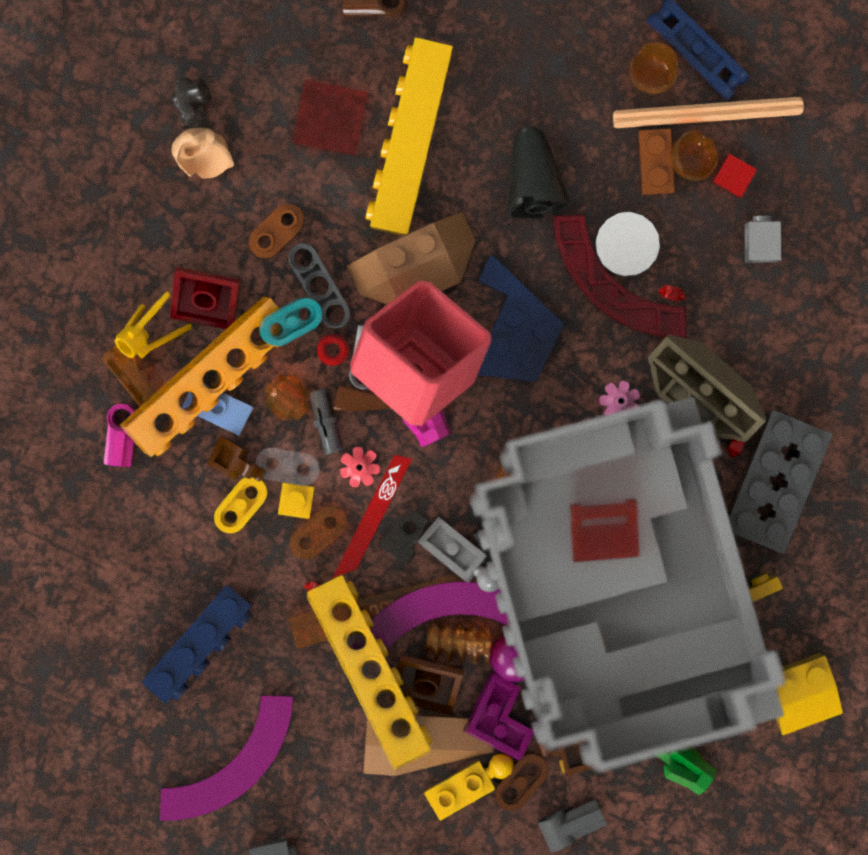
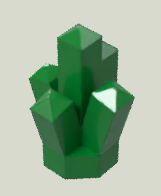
(688, 769)

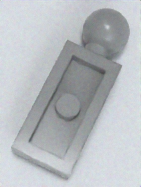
(457, 554)

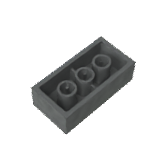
(797, 476)

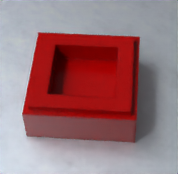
(734, 175)

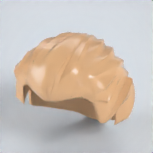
(202, 153)

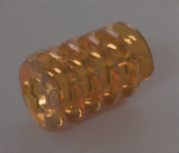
(458, 641)

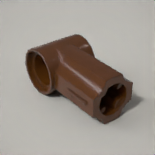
(363, 8)

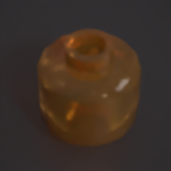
(287, 397)

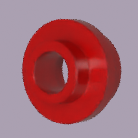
(332, 339)

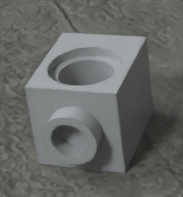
(762, 240)

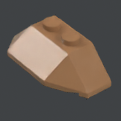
(428, 254)

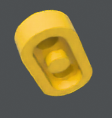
(240, 504)

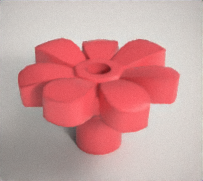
(359, 475)

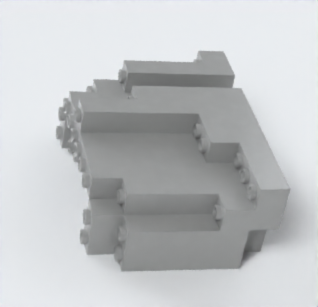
(675, 622)

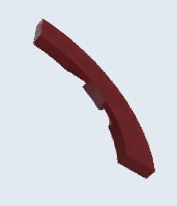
(605, 291)

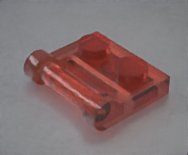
(604, 540)

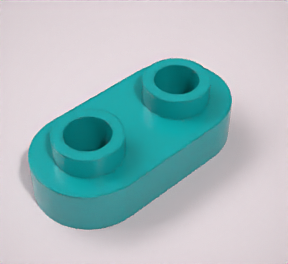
(290, 324)

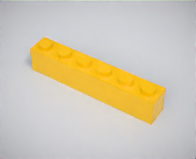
(410, 138)

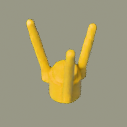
(134, 337)

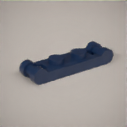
(697, 48)

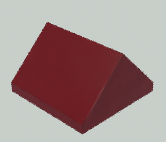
(205, 298)

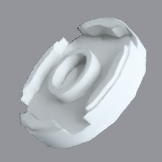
(627, 244)

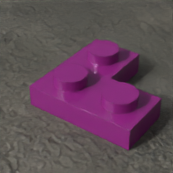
(491, 722)

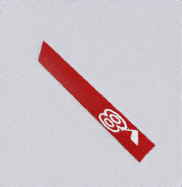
(373, 515)

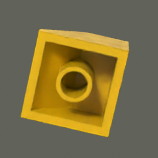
(808, 694)

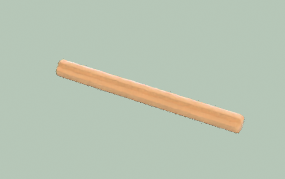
(708, 112)

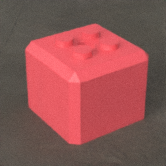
(420, 352)

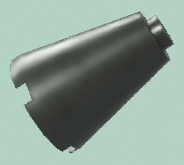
(534, 178)

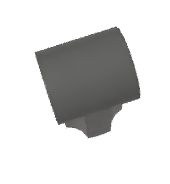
(564, 828)

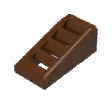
(357, 399)

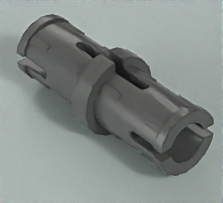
(326, 421)

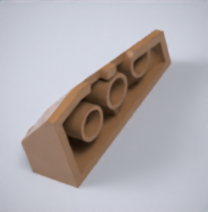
(448, 744)

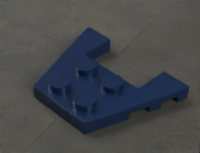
(522, 331)

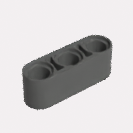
(317, 270)

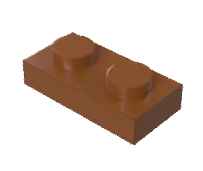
(655, 162)

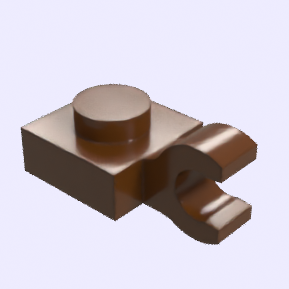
(231, 460)

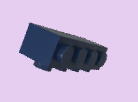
(201, 638)

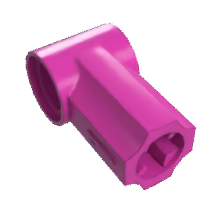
(119, 445)

